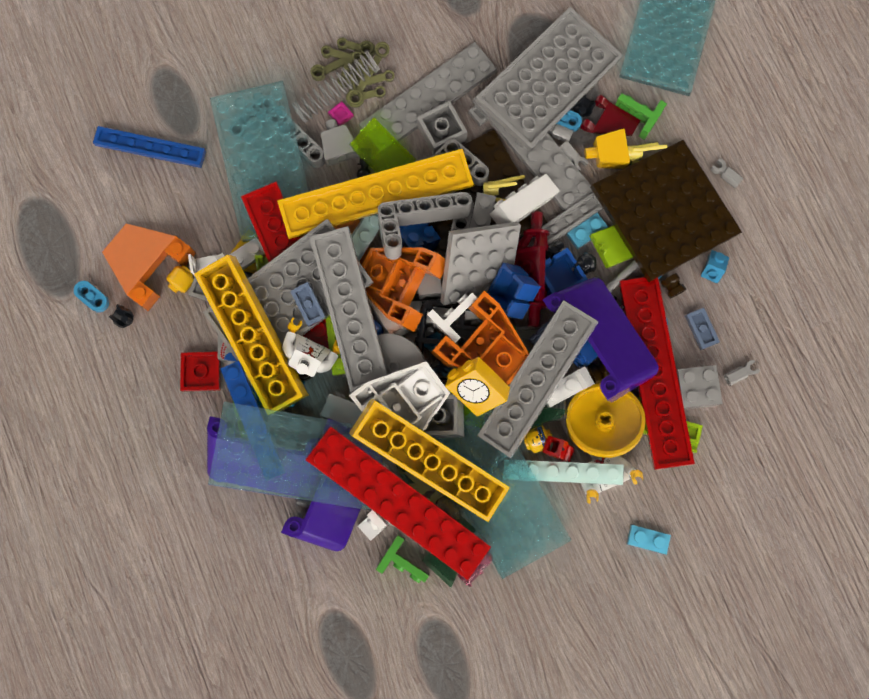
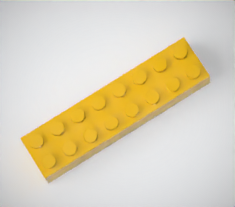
(250, 333)
(429, 460)

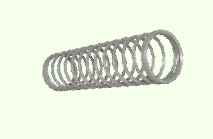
(299, 109)

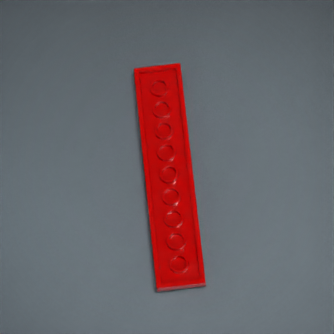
(272, 234)
(661, 394)
(398, 502)

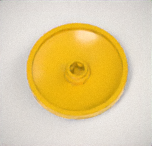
(604, 426)

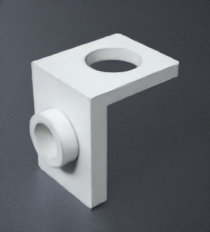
(200, 263)

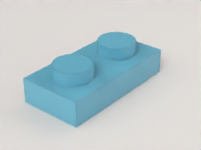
(580, 235)
(648, 539)

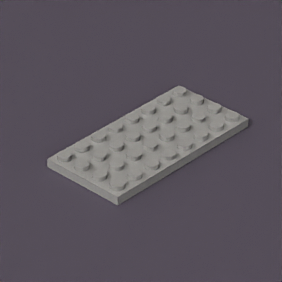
(548, 78)
(278, 278)

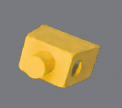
(610, 150)

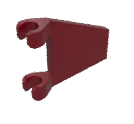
(611, 119)

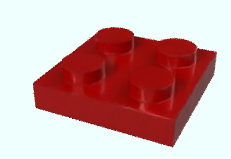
(200, 371)

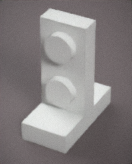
(246, 253)
(451, 315)
(571, 385)
(373, 525)

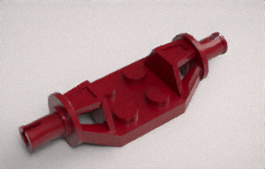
(533, 262)

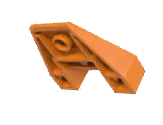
(137, 254)
(399, 280)
(492, 341)

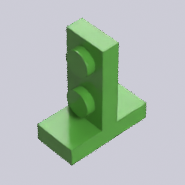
(641, 112)
(401, 563)

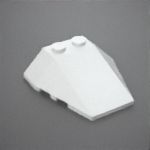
(410, 393)

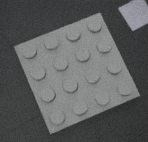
(476, 257)

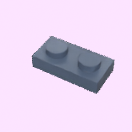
(308, 304)
(702, 328)

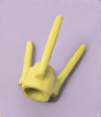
(636, 151)
(492, 187)

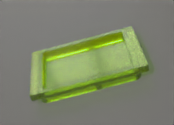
(380, 147)

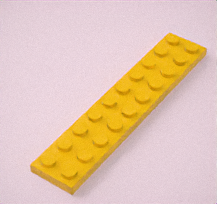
(363, 195)

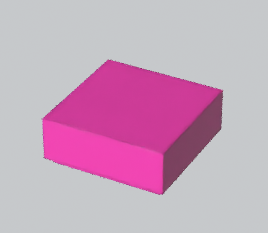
(340, 113)

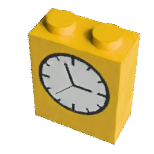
(477, 386)

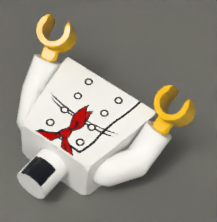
(307, 355)
(592, 490)

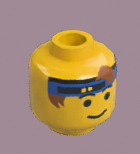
(536, 438)

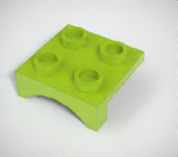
(610, 247)

